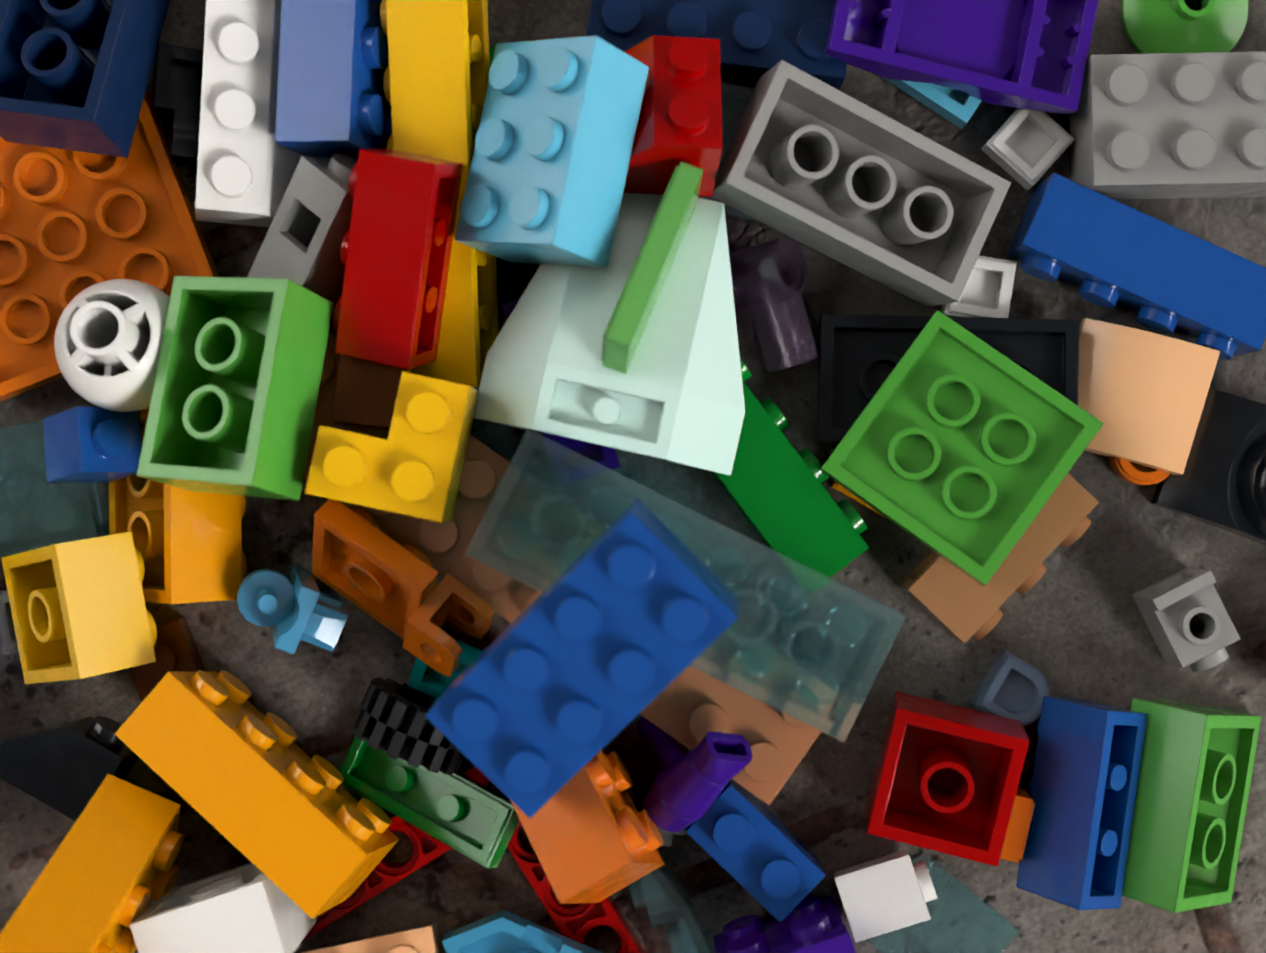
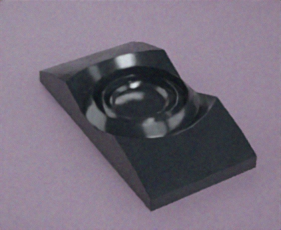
(1224, 469)

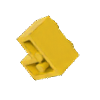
(414, 468)

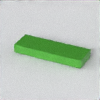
(651, 267)

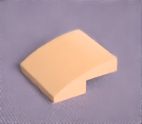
(1144, 392)

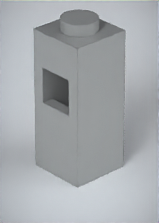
(310, 228)

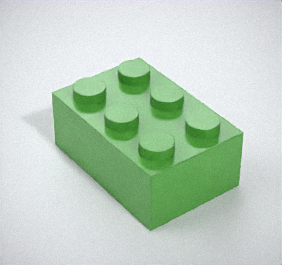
(236, 386)

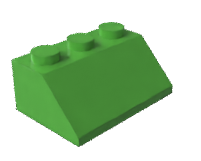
(1189, 804)

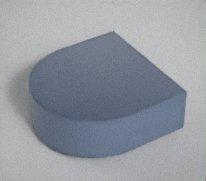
(1012, 689)

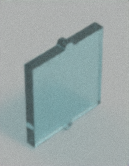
(957, 923)

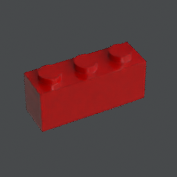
(396, 257)

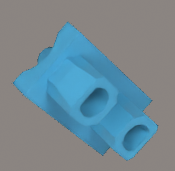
(291, 608)

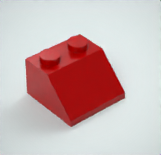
(677, 113)

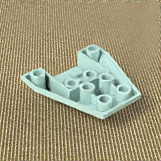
(685, 377)

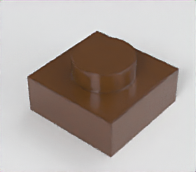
(173, 652)

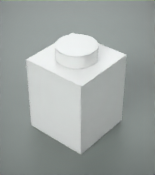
(885, 894)

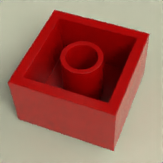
(946, 778)

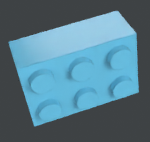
(552, 151)

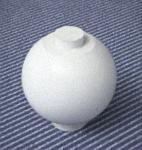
(112, 343)

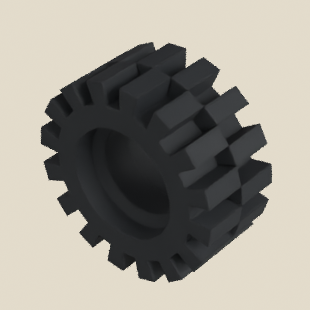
(396, 722)

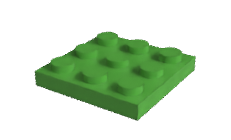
(961, 447)

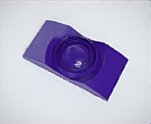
(990, 49)

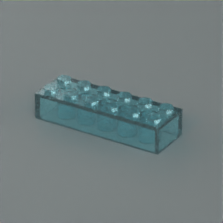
(797, 633)

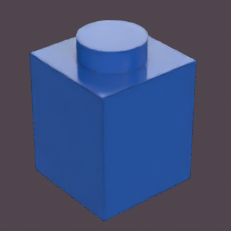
(91, 445)

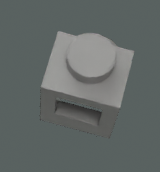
(1168, 611)

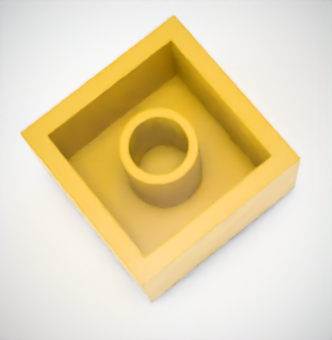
(79, 608)

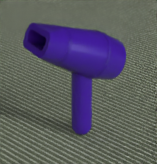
(690, 779)

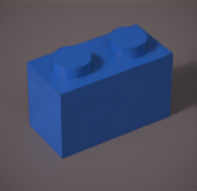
(757, 850)

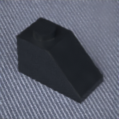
(66, 762)

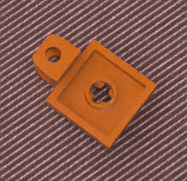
(395, 585)

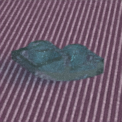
(670, 902)

